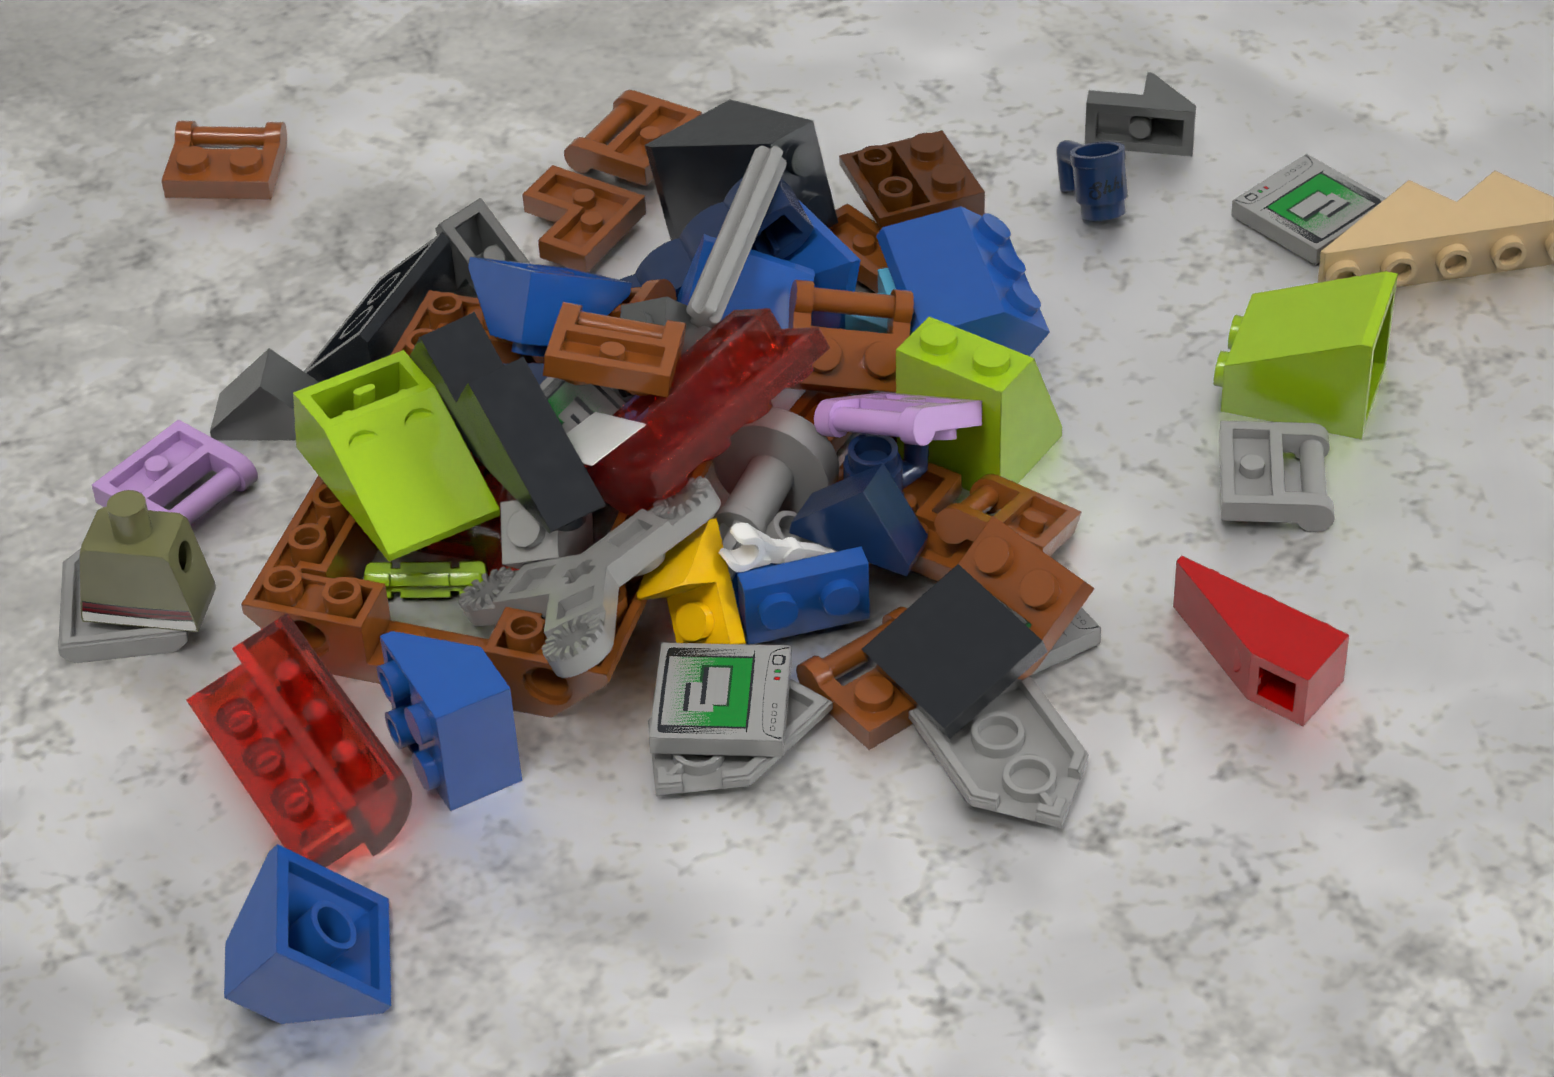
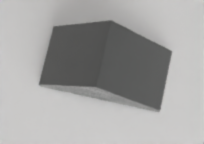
(260, 401)

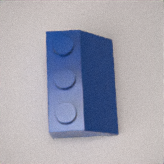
(965, 276)

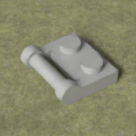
(1254, 473)

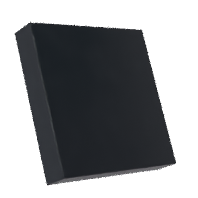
(954, 651)

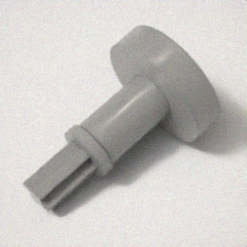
(771, 470)

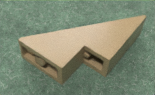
(1436, 239)

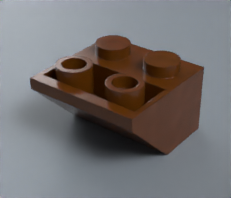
(912, 179)

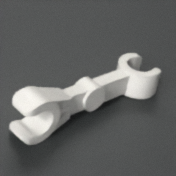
(762, 550)

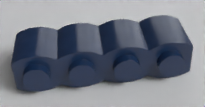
(779, 235)

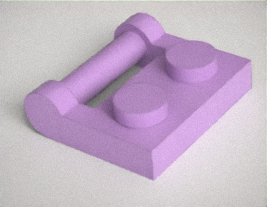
(907, 416)
(175, 463)

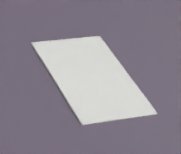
(601, 435)

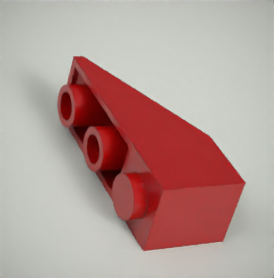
(1262, 644)

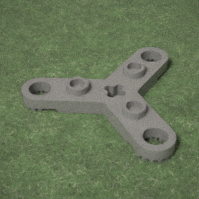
(582, 590)

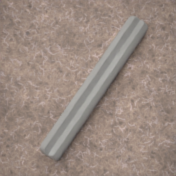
(736, 237)

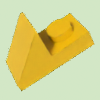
(697, 589)

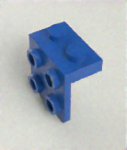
(803, 595)

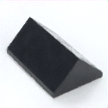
(386, 310)

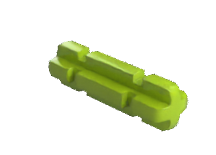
(425, 578)

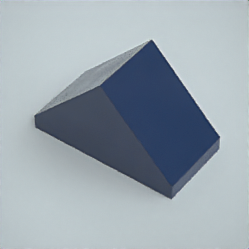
(864, 513)

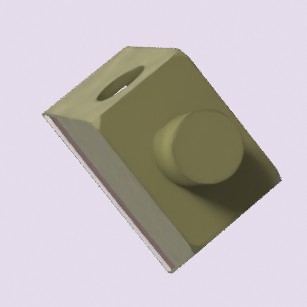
(143, 568)

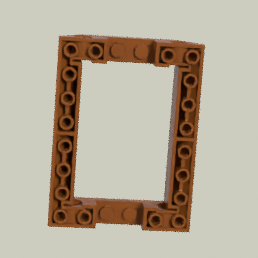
(322, 564)

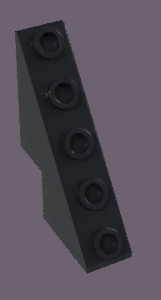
(508, 424)

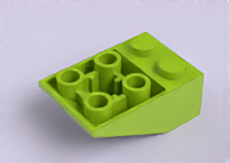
(392, 455)

